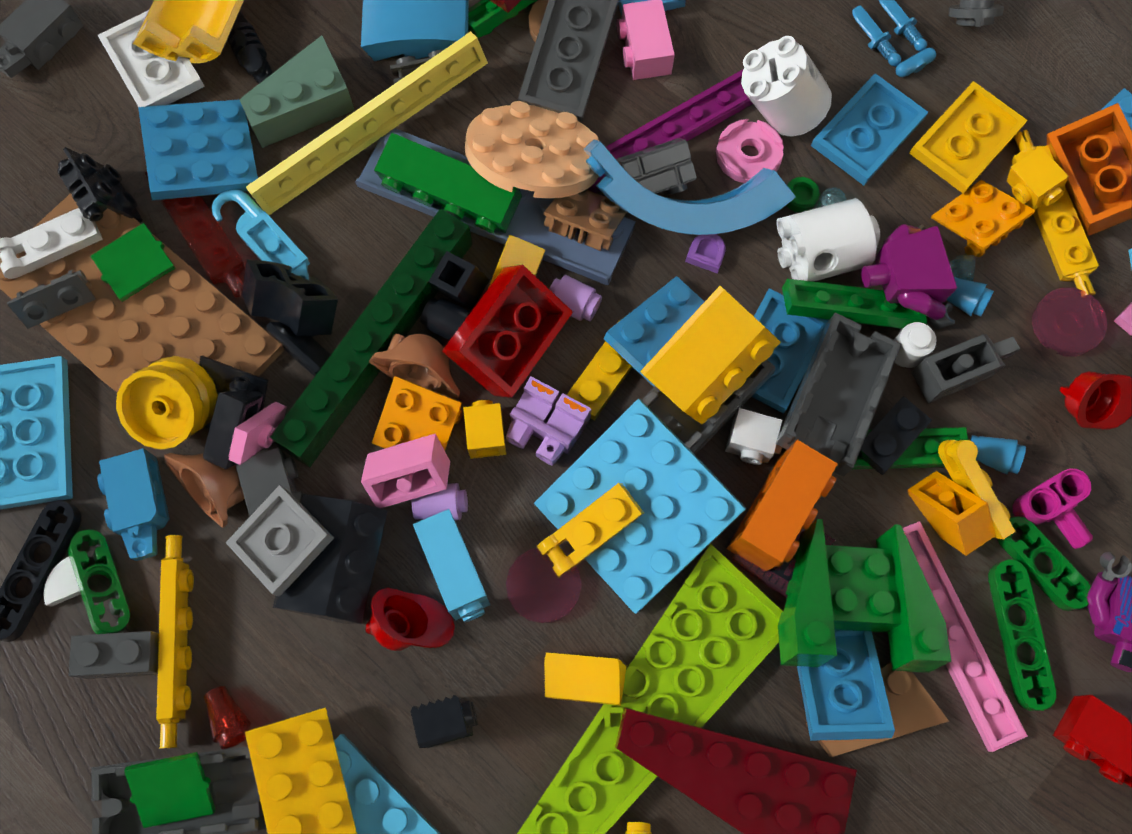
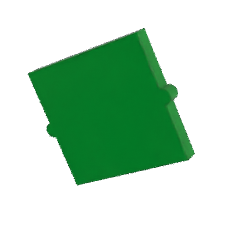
(132, 262)
(170, 790)

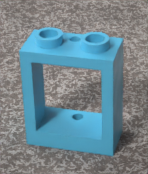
(452, 566)

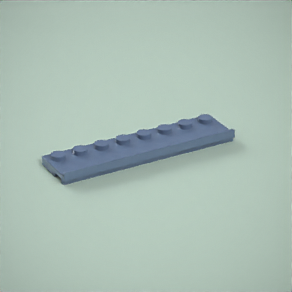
(525, 224)

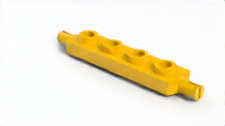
(1062, 230)
(173, 652)

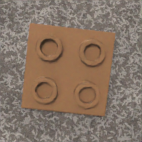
(586, 212)

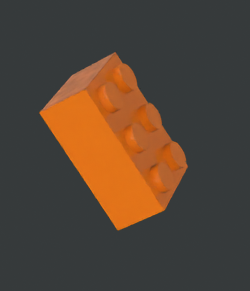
(1099, 167)
(784, 507)

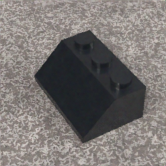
(341, 575)

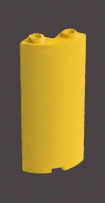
(188, 28)

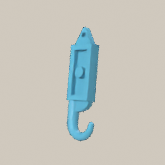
(262, 233)

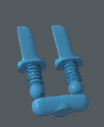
(904, 25)

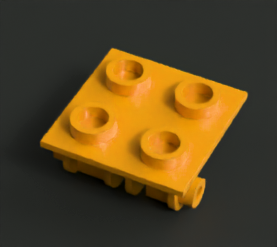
(983, 216)
(415, 413)

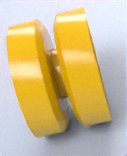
(166, 402)

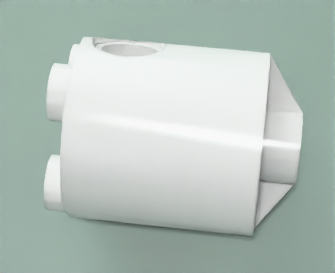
(786, 86)
(828, 240)

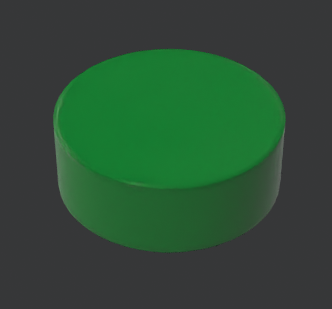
(806, 194)

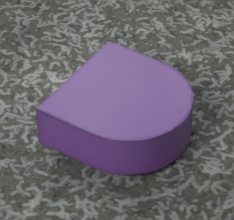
(707, 252)

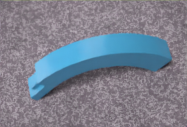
(720, 214)

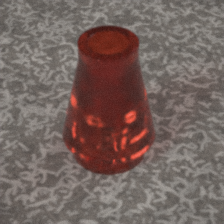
(225, 718)

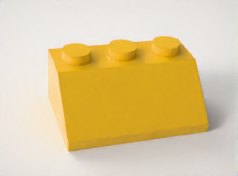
(710, 356)

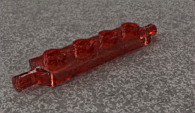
(206, 240)

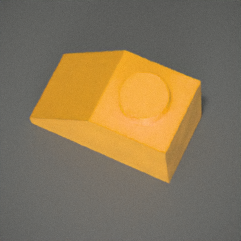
(953, 512)

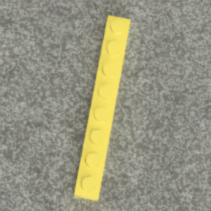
(368, 124)

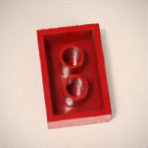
(508, 331)

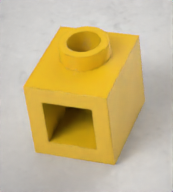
(1037, 179)

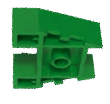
(861, 592)

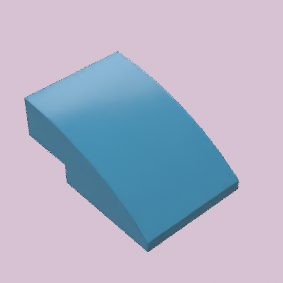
(411, 26)

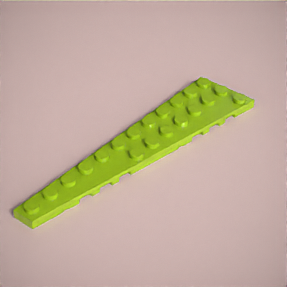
(683, 672)

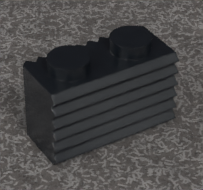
(443, 721)

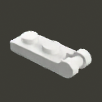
(47, 243)

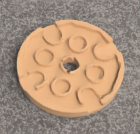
(531, 150)

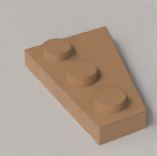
(909, 706)

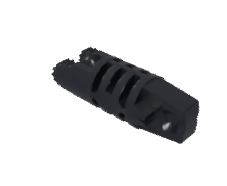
(249, 49)

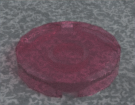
(1069, 321)
(538, 591)

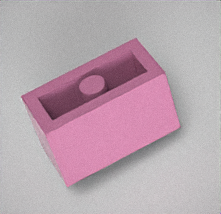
(646, 39)
(406, 471)

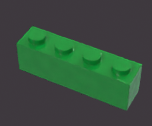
(445, 182)

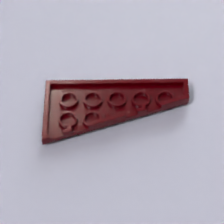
(741, 780)

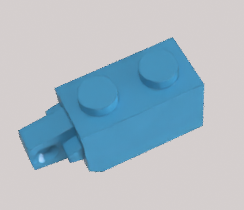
(134, 500)

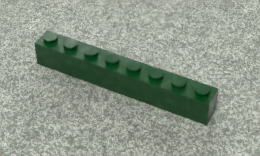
(348, 371)

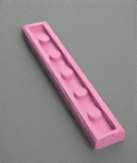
(969, 662)

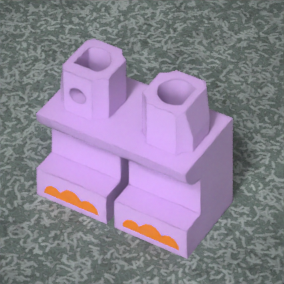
(548, 418)

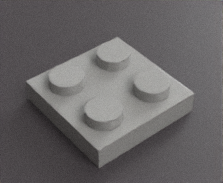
(279, 541)

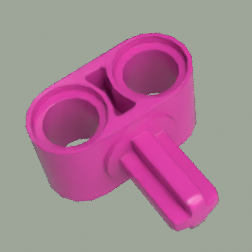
(1058, 505)

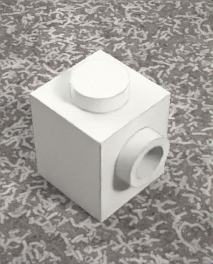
(754, 437)

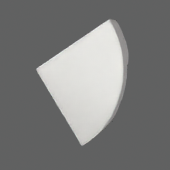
(61, 584)

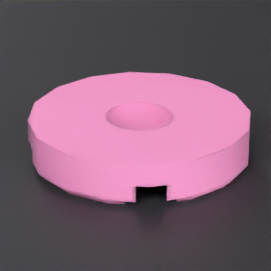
(744, 133)

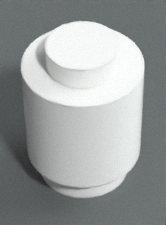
(917, 343)

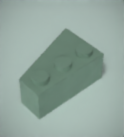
(298, 96)

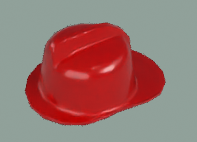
(1099, 399)
(408, 620)

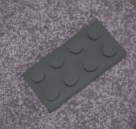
(567, 55)

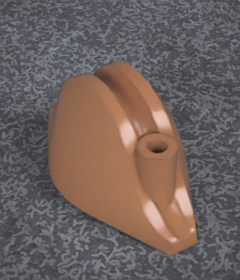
(419, 361)
(207, 484)

